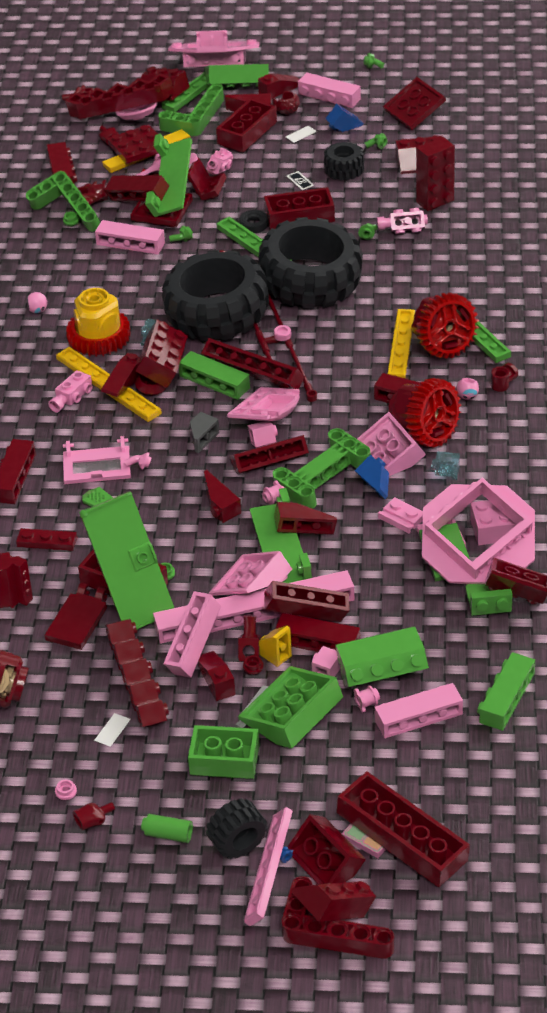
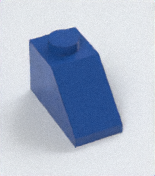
(342, 119)
(375, 475)

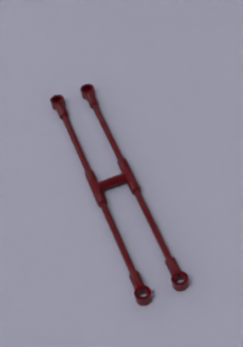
(310, 393)

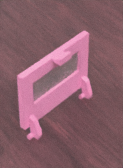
(96, 464)

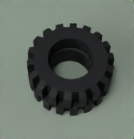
(344, 161)
(236, 828)

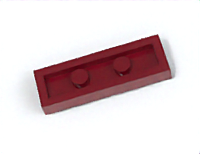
(46, 539)

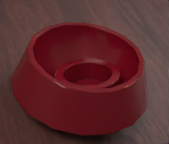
(148, 386)

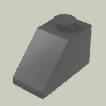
(203, 430)

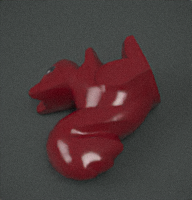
(94, 192)

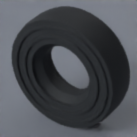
(254, 215)

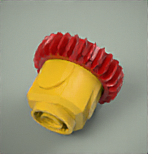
(97, 324)

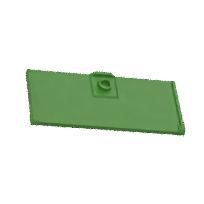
(127, 559)

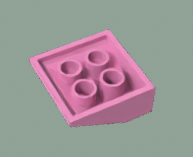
(392, 444)
(253, 573)

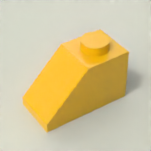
(276, 646)

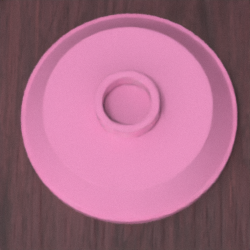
(136, 113)

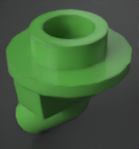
(369, 60)
(379, 140)
(367, 231)
(185, 235)

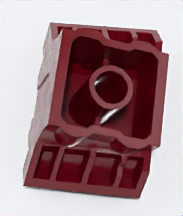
(14, 581)

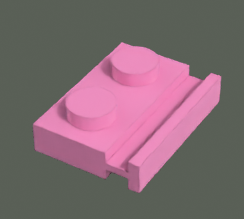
(401, 515)

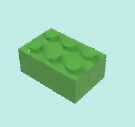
(223, 751)

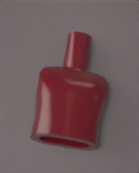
(106, 133)
(91, 815)

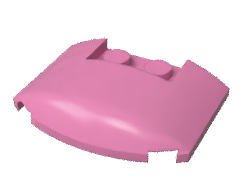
(267, 404)

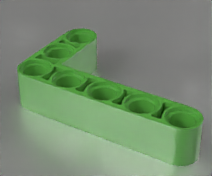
(200, 116)
(59, 185)

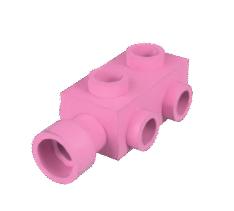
(221, 161)
(405, 219)
(71, 391)

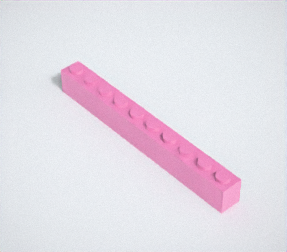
(240, 605)

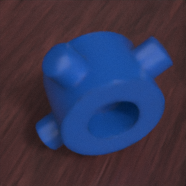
(286, 854)

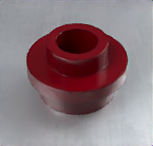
(253, 664)

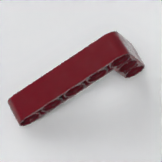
(333, 935)

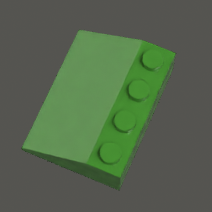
(292, 705)

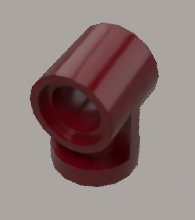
(502, 376)

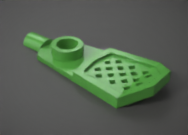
(95, 496)

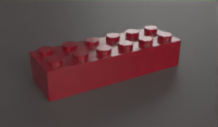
(403, 829)

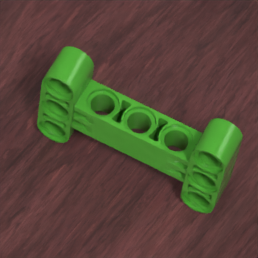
(342, 452)

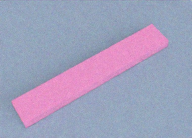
(268, 867)

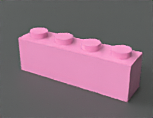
(329, 90)
(130, 237)
(192, 634)
(418, 710)

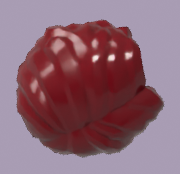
(288, 103)

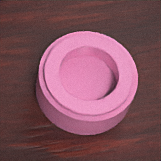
(282, 333)

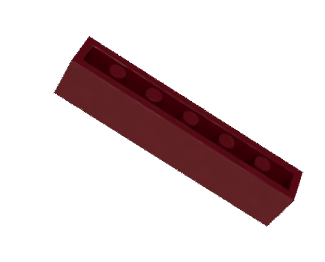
(254, 364)

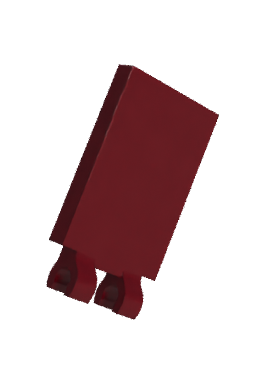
(77, 617)

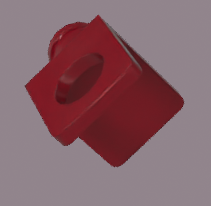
(249, 637)

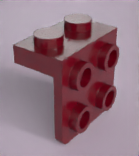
(204, 185)

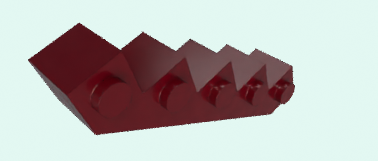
(120, 97)
(136, 673)

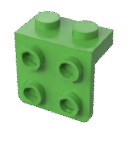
(488, 601)

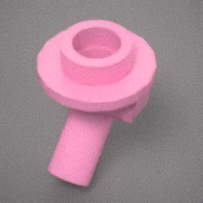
(143, 460)

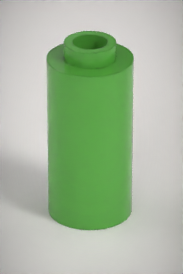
(167, 828)

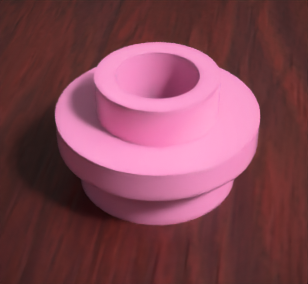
(65, 790)

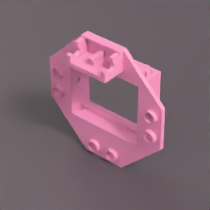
(213, 49)
(514, 547)

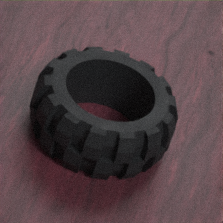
(315, 241)
(221, 315)

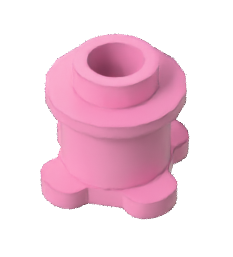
(269, 494)
(366, 697)

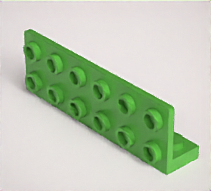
(174, 168)
(285, 542)

